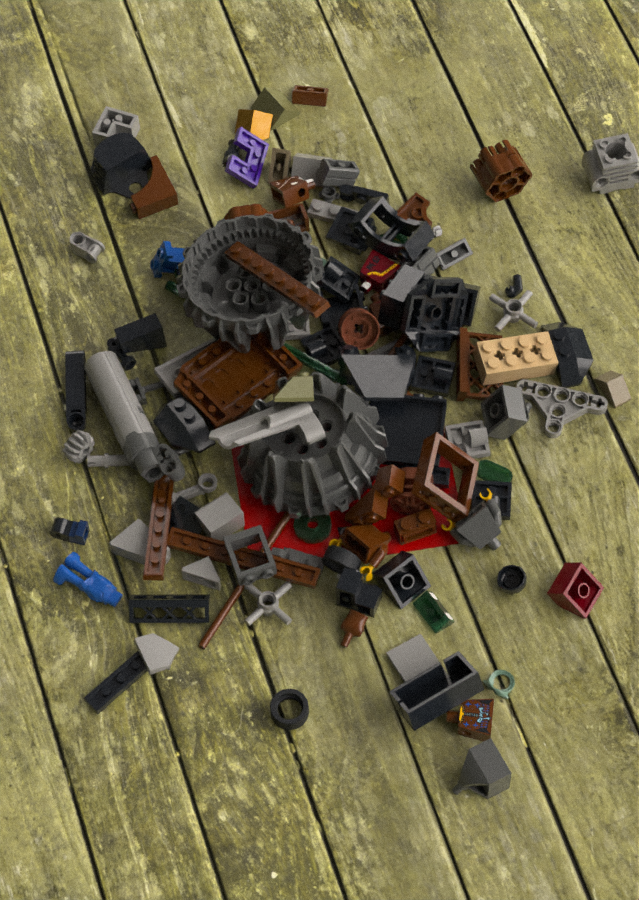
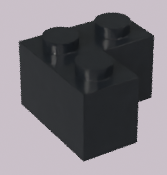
(356, 595)

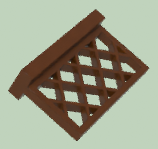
(463, 367)

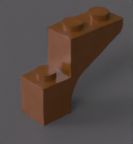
(374, 504)

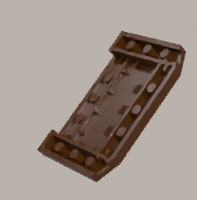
(227, 382)

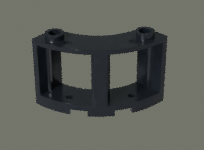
(418, 231)

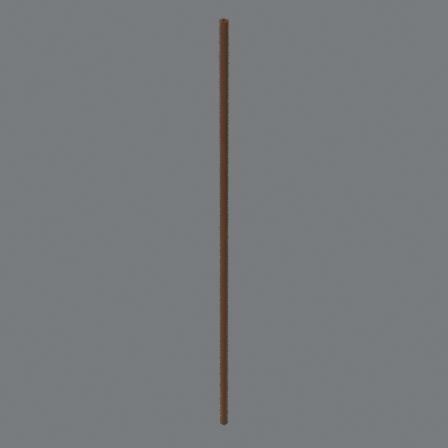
(271, 540)

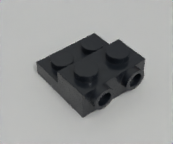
(342, 234)

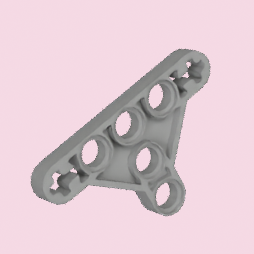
(569, 407)

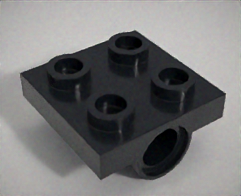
(338, 279)
(323, 345)
(433, 376)
(500, 493)

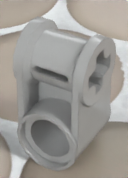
(88, 247)

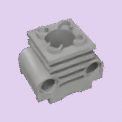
(611, 164)

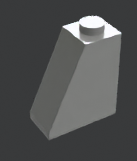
(133, 542)

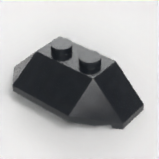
(571, 352)
(183, 425)

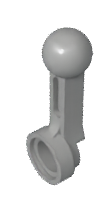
(198, 489)

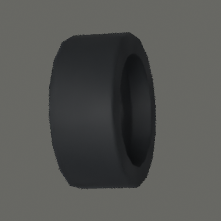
(338, 558)
(287, 694)

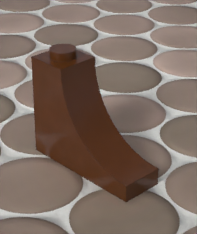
(157, 193)

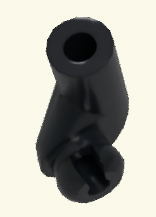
(517, 287)

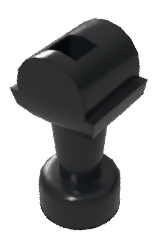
(127, 362)

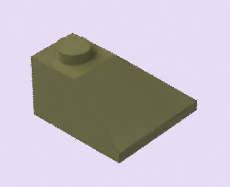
(296, 389)

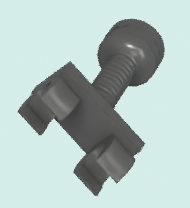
(144, 389)

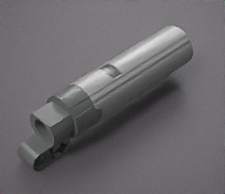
(129, 420)

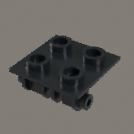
(183, 516)

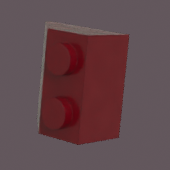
(575, 589)

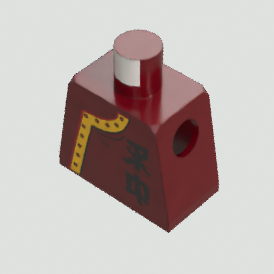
(377, 272)

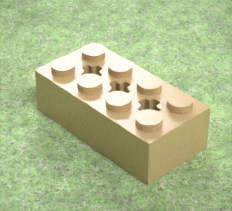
(515, 358)

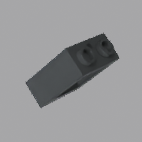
(243, 539)

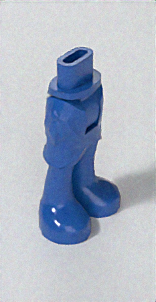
(95, 586)

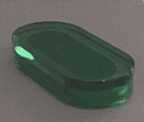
(493, 472)

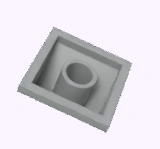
(306, 167)
(220, 517)

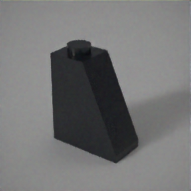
(140, 335)

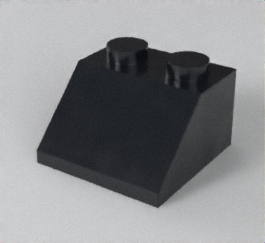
(402, 579)

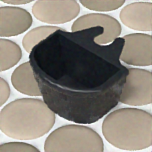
(120, 163)

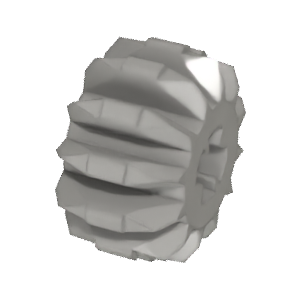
(78, 446)

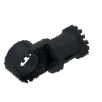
(232, 150)

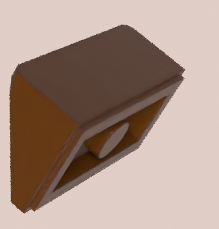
(310, 95)

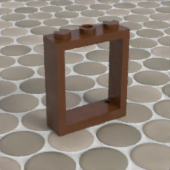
(431, 494)

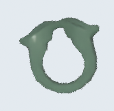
(504, 692)

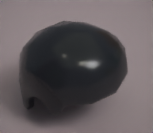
(511, 579)

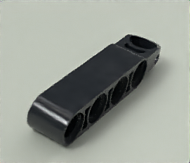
(75, 390)

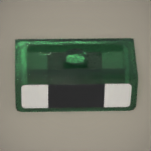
(433, 612)

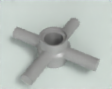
(510, 316)
(268, 610)

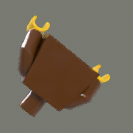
(367, 544)

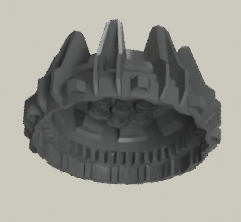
(230, 299)
(321, 477)

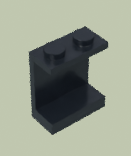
(337, 308)

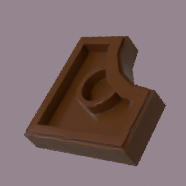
(415, 209)

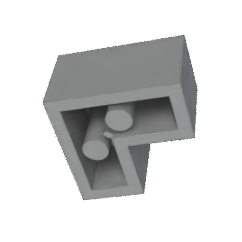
(113, 122)

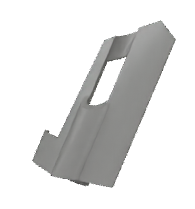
(270, 422)

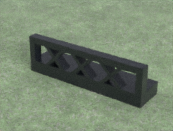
(169, 601)

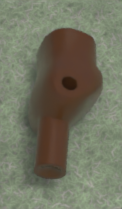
(353, 626)

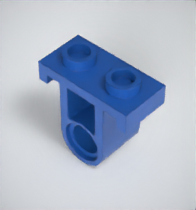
(166, 259)

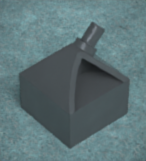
(505, 412)
(484, 771)

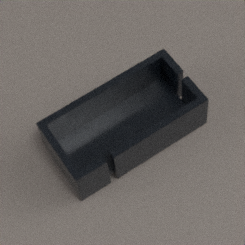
(433, 694)

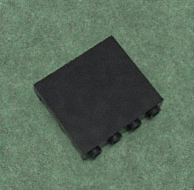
(409, 424)

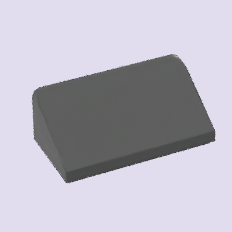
(454, 253)

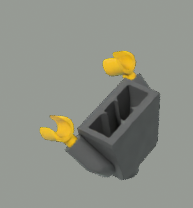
(480, 525)

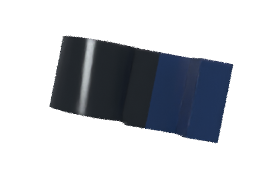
(70, 530)

